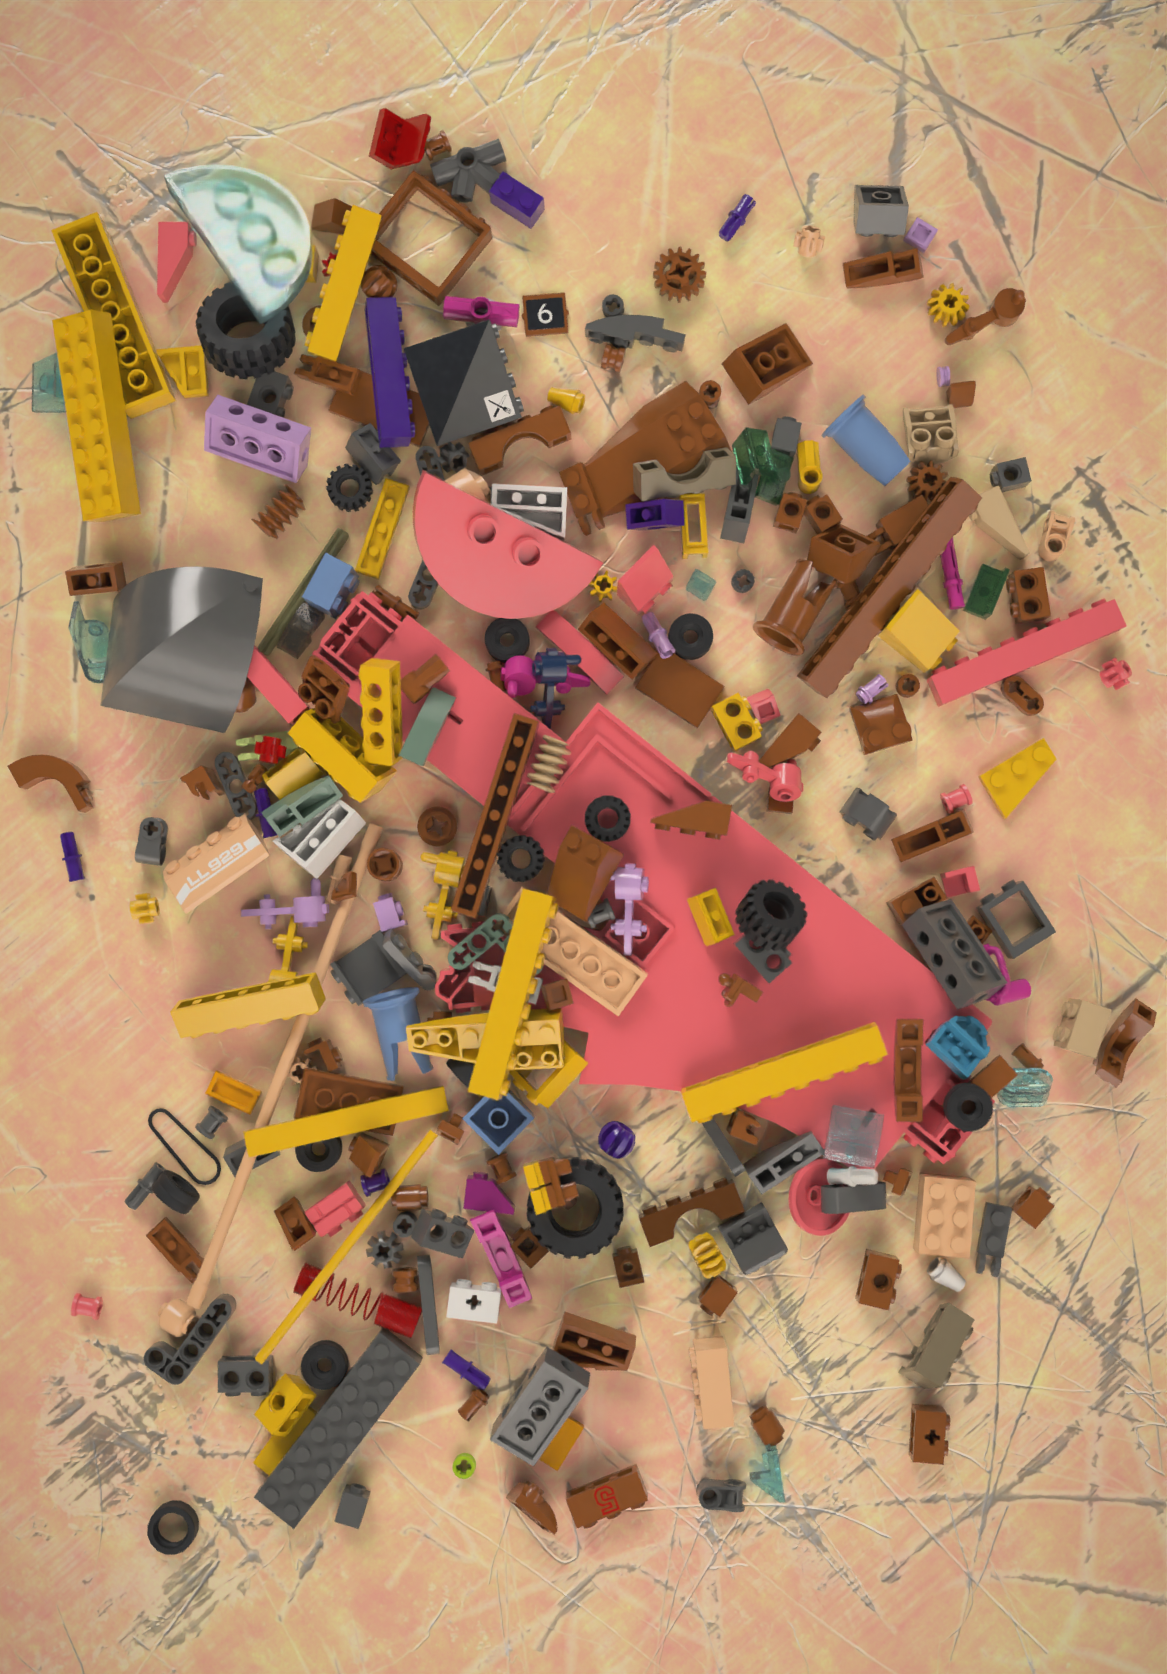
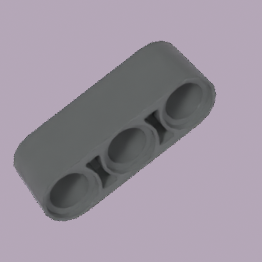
(848, 1199)

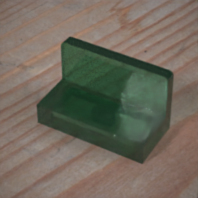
(753, 454)
(985, 591)

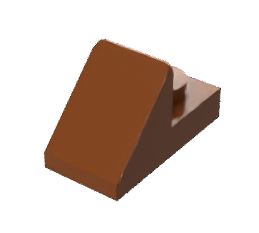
(295, 1223)

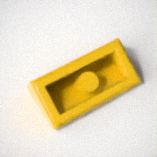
(710, 917)

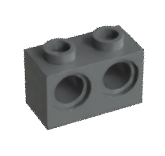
(758, 958)
(441, 1237)
(244, 1368)

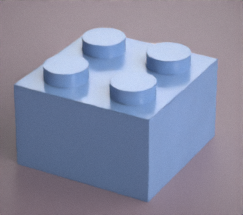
(331, 586)
(499, 1120)

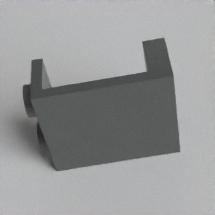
(367, 970)

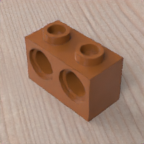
(1036, 595)

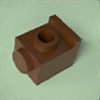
(532, 1255)
(633, 1276)

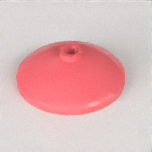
(807, 1209)

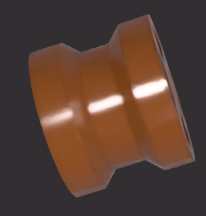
(613, 358)
(405, 1279)

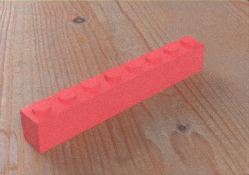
(1026, 652)

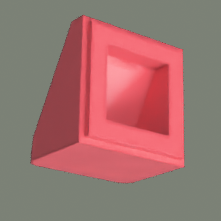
(764, 706)

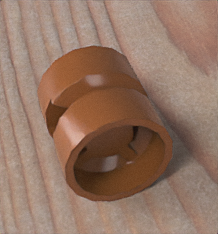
(384, 864)

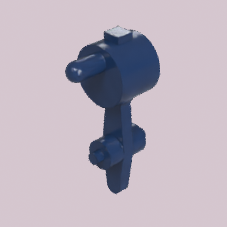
(551, 668)

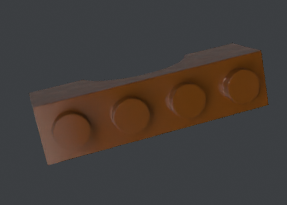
(660, 1221)

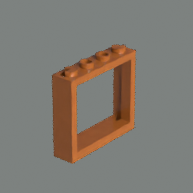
(458, 211)

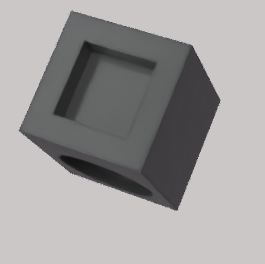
(786, 435)
(1018, 468)
(352, 1505)

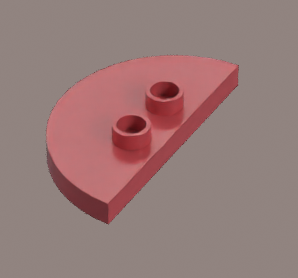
(493, 557)

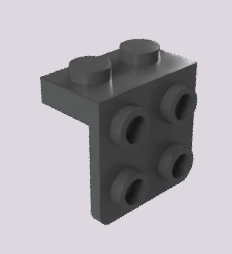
(753, 1239)

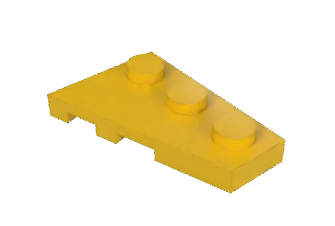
(1017, 775)

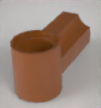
(418, 682)

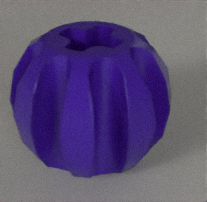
(616, 1139)

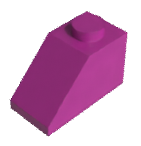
(485, 1195)

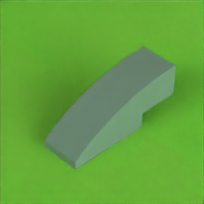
(427, 727)
(302, 805)

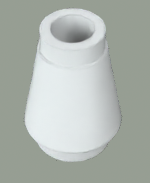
(945, 1274)

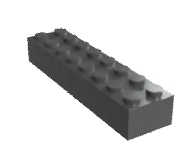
(338, 1427)

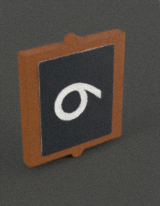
(545, 314)

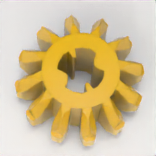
(952, 297)
(707, 1255)

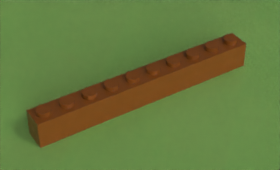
(890, 586)

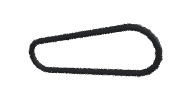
(192, 1137)

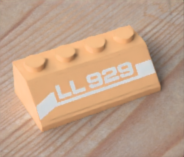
(215, 862)

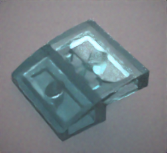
(853, 1136)

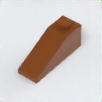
(792, 742)
(367, 1153)

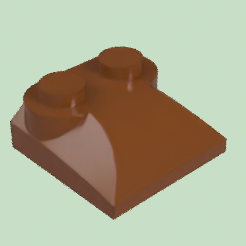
(881, 724)
(529, 1500)

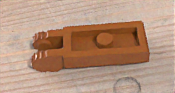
(330, 374)
(582, 496)
(175, 1248)

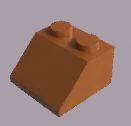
(842, 553)

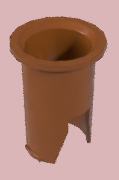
(791, 614)

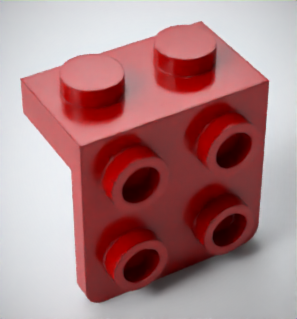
(399, 140)

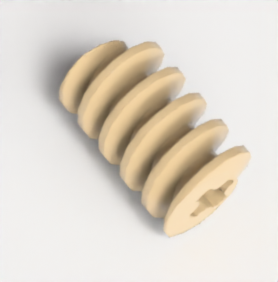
(548, 764)

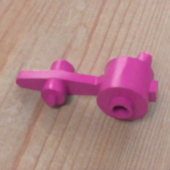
(520, 680)

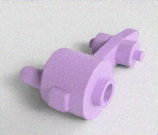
(629, 885)
(305, 910)

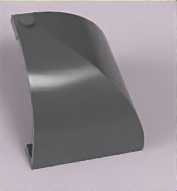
(182, 645)

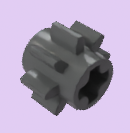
(453, 457)

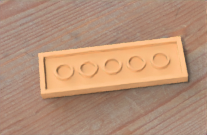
(586, 960)

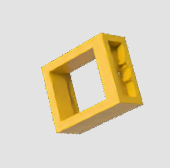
(555, 1083)

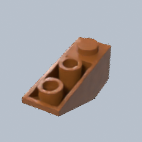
(702, 817)

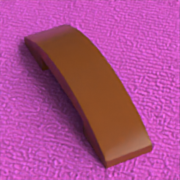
(908, 1070)

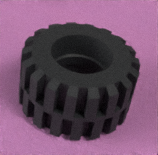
(767, 930)

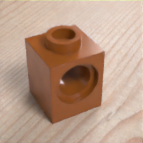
(787, 522)
(818, 524)
(1033, 1206)
(717, 1296)

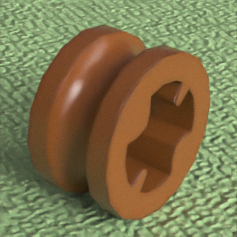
(909, 677)

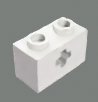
(462, 1308)

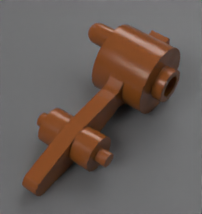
(1003, 312)

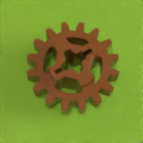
(688, 269)

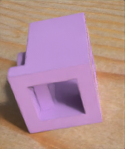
(389, 912)

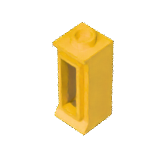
(694, 547)

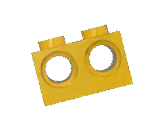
(730, 725)

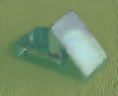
(770, 1479)

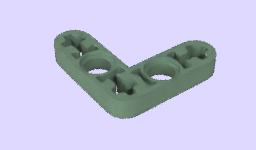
(491, 935)

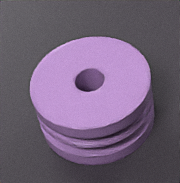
(943, 376)

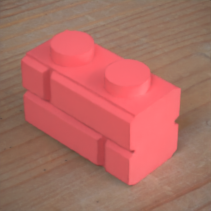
(335, 1209)

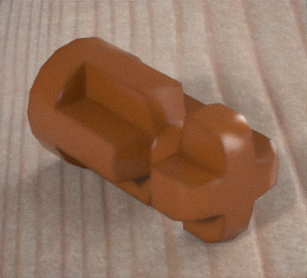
(254, 778)

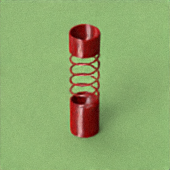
(391, 1313)

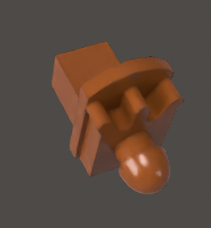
(735, 986)

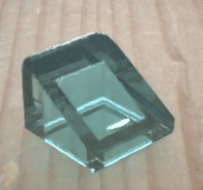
(701, 585)

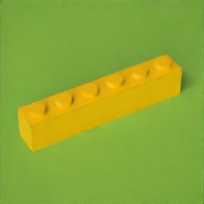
(344, 283)
(248, 1006)

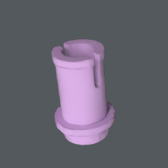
(871, 689)

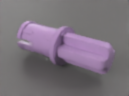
(658, 635)

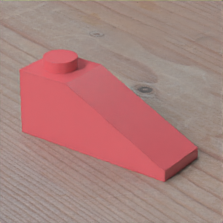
(174, 255)

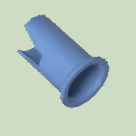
(868, 442)
(391, 1015)

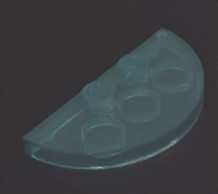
(250, 230)

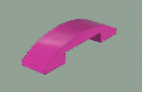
(502, 1258)

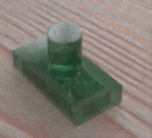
(771, 488)

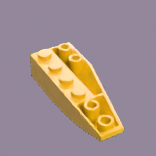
(462, 1035)

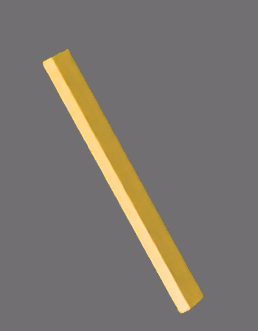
(345, 1121)

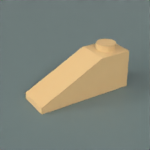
(998, 522)

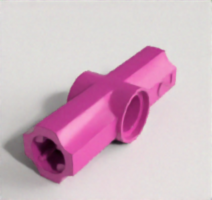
(464, 310)

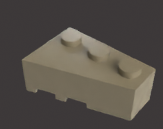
(939, 1347)

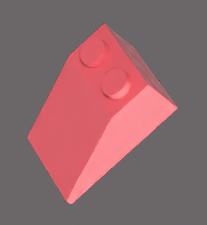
(645, 582)

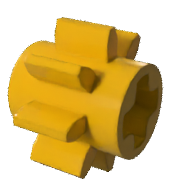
(608, 591)
(144, 908)

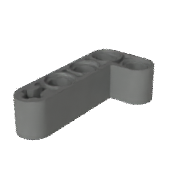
(197, 1337)

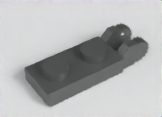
(409, 960)
(993, 1236)

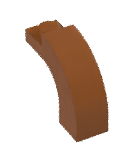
(37, 768)
(1121, 1041)

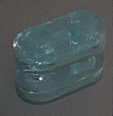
(1027, 1089)

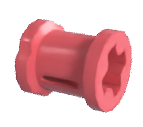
(956, 798)
(86, 1306)

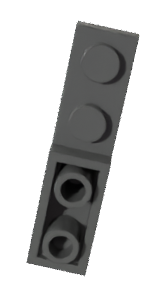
(625, 329)

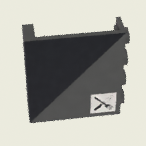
(464, 382)

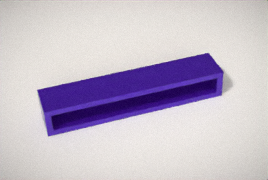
(387, 372)

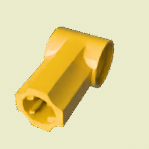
(809, 465)

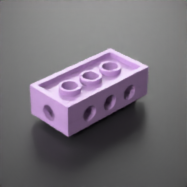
(256, 438)

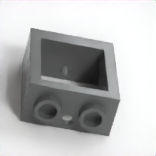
(1028, 941)

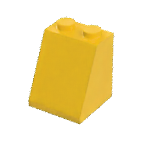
(920, 632)

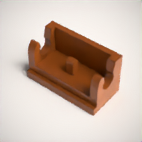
(204, 780)
(740, 1126)

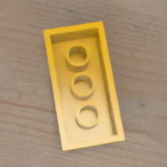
(340, 753)

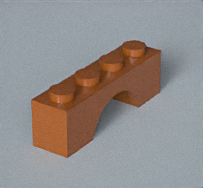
(547, 427)

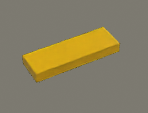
(279, 1445)

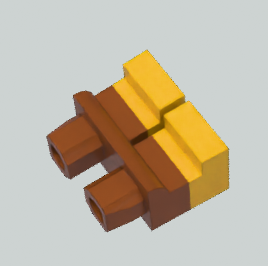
(551, 1194)

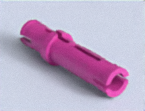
(951, 577)

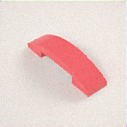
(572, 642)

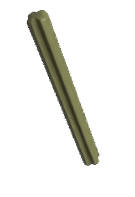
(275, 632)

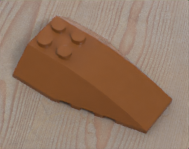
(667, 429)

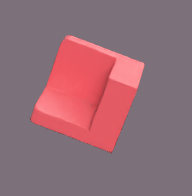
(960, 881)

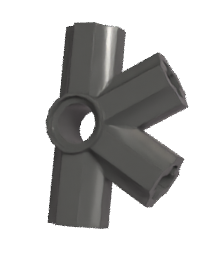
(466, 177)

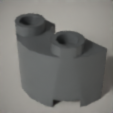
(869, 813)

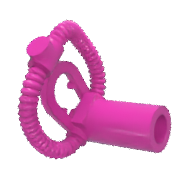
(1013, 990)

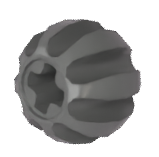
(384, 1257)

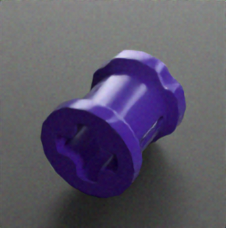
(375, 1182)

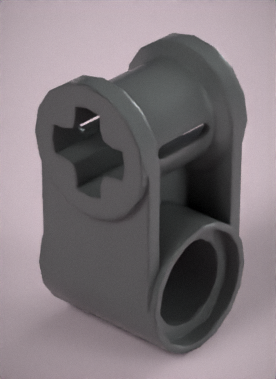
(151, 844)
(727, 1494)

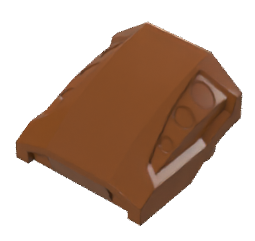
(324, 689)

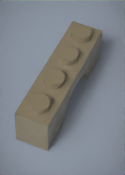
(713, 471)

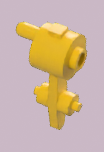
(448, 873)
(289, 943)

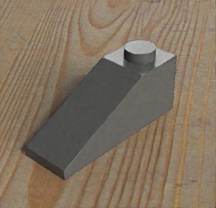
(739, 510)
(782, 1161)

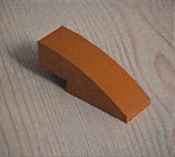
(883, 269)
(932, 835)

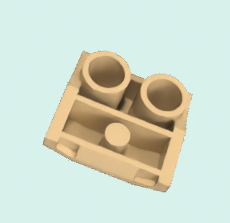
(931, 434)

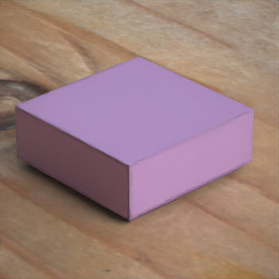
(920, 235)

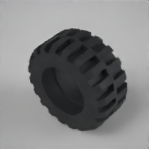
(242, 355)
(600, 1232)

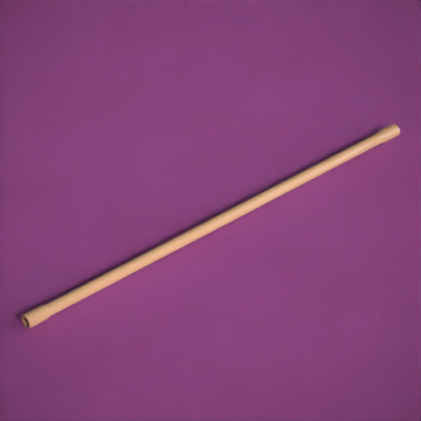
(201, 1284)

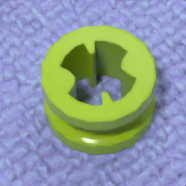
(470, 1459)

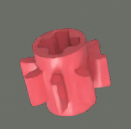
(1115, 673)

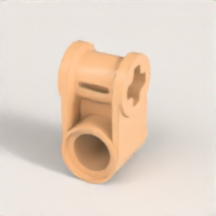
(1055, 531)

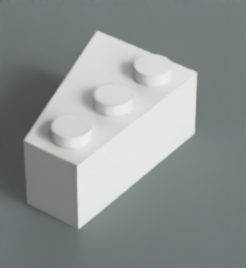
(536, 505)
(322, 837)

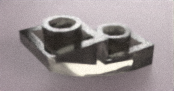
(300, 629)

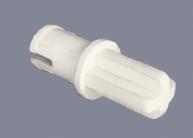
(852, 1176)

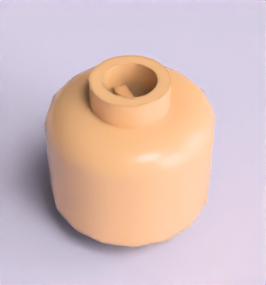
(177, 1317)

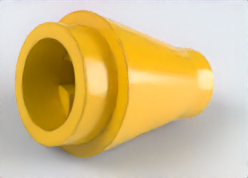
(567, 399)

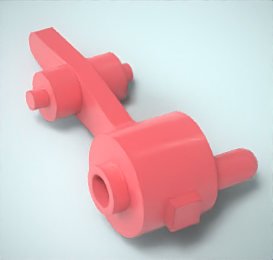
(783, 778)

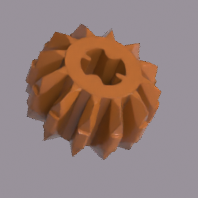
(930, 474)

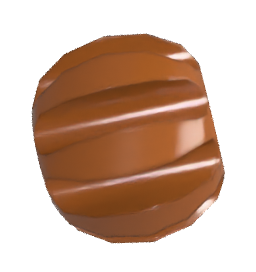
(379, 282)

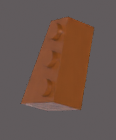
(594, 1344)

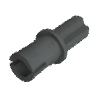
(144, 1186)

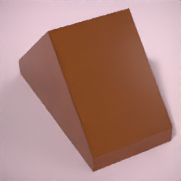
(329, 216)

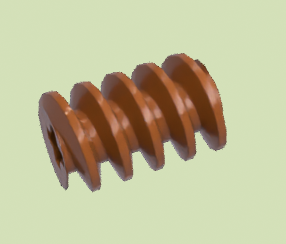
(280, 512)

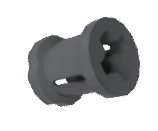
(601, 913)
(211, 1122)
(400, 1229)

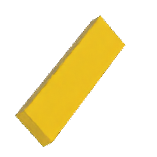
(382, 528)

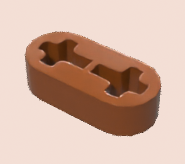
(1018, 700)

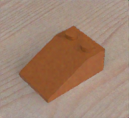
(766, 363)
(582, 872)

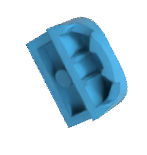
(960, 1044)

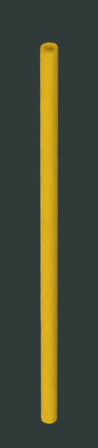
(345, 1247)

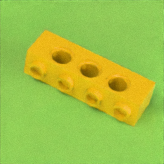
(388, 700)

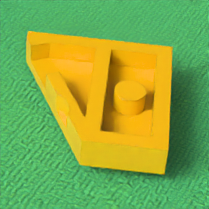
(187, 369)

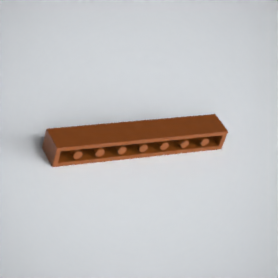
(495, 816)

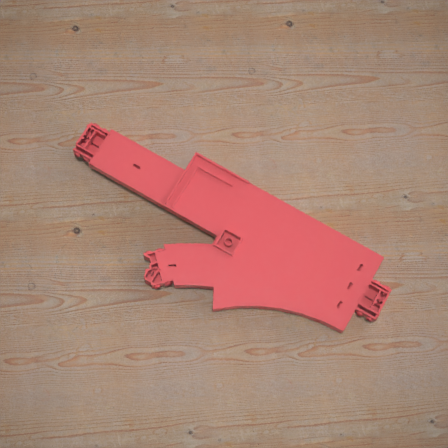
(677, 1020)

